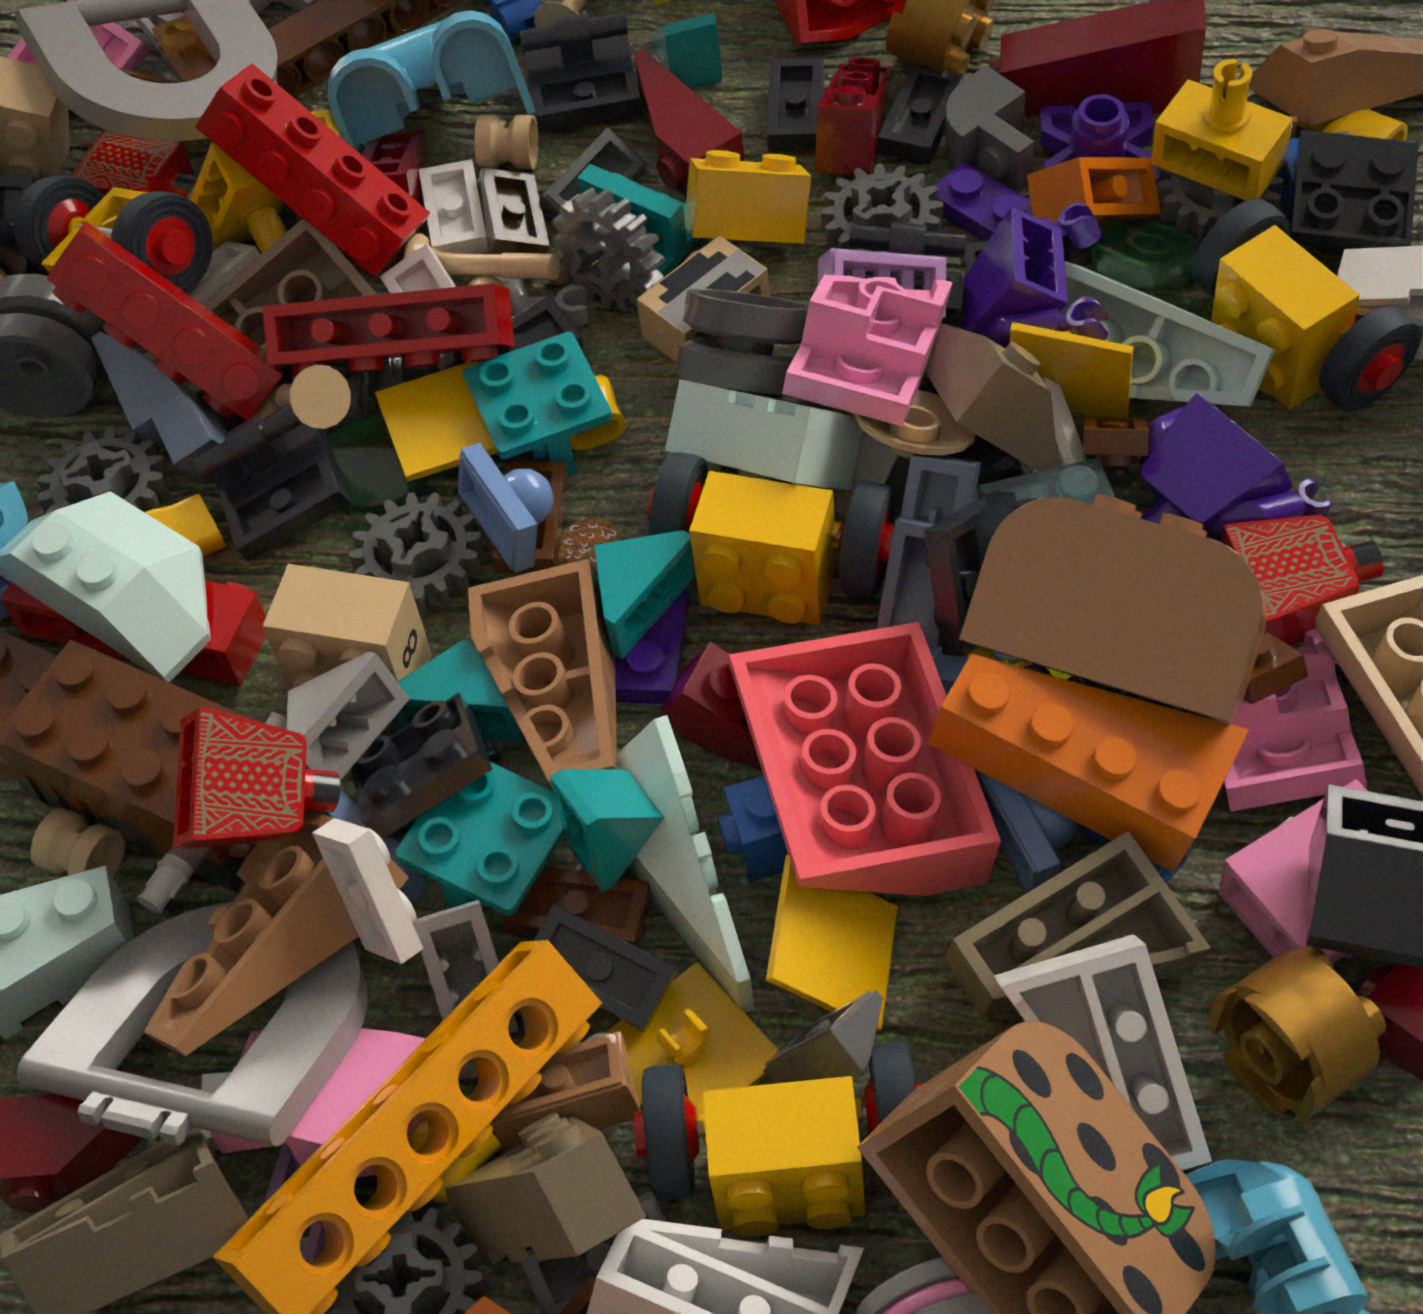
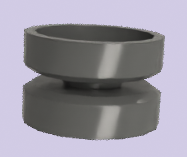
(746, 330)
(44, 350)

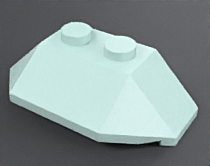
(116, 579)

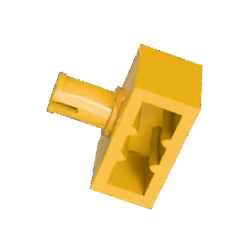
(1221, 135)
(747, 198)
(236, 203)

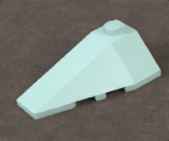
(1172, 347)
(680, 861)

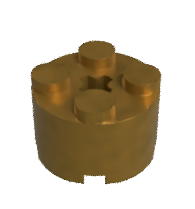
(940, 32)
(1297, 1033)

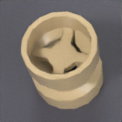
(502, 141)
(72, 846)

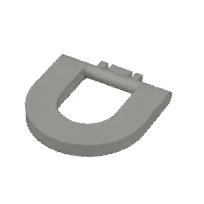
(127, 105)
(261, 1094)

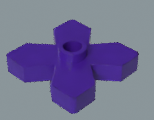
(1097, 129)

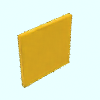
(1089, 370)
(433, 421)
(831, 943)
(703, 1034)

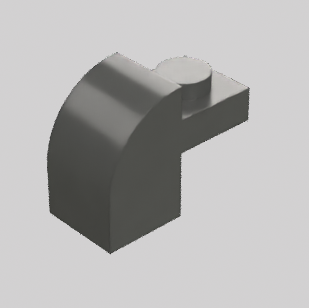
(988, 127)

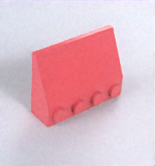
(851, 766)

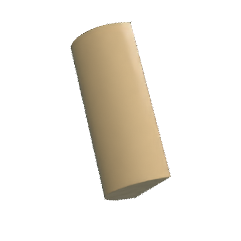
(1381, 653)

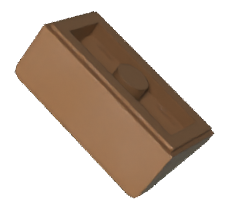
(584, 1082)

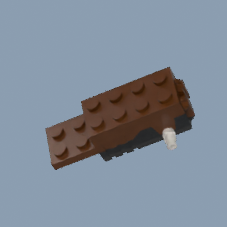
(107, 746)

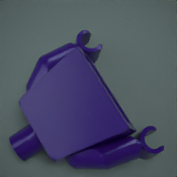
(1024, 277)
(1217, 472)

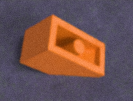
(1107, 185)

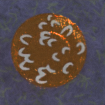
(580, 537)

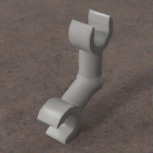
(570, 300)

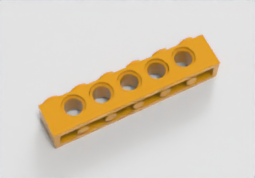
(266, 1250)

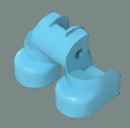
(378, 85)
(1284, 1232)

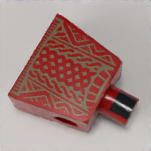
(136, 165)
(1301, 568)
(244, 782)

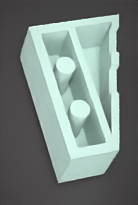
(764, 436)
(56, 941)

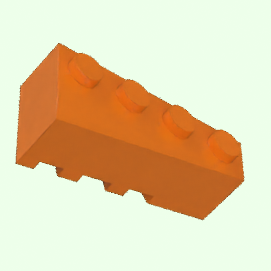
(1090, 753)

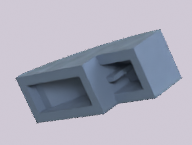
(158, 405)
(933, 491)

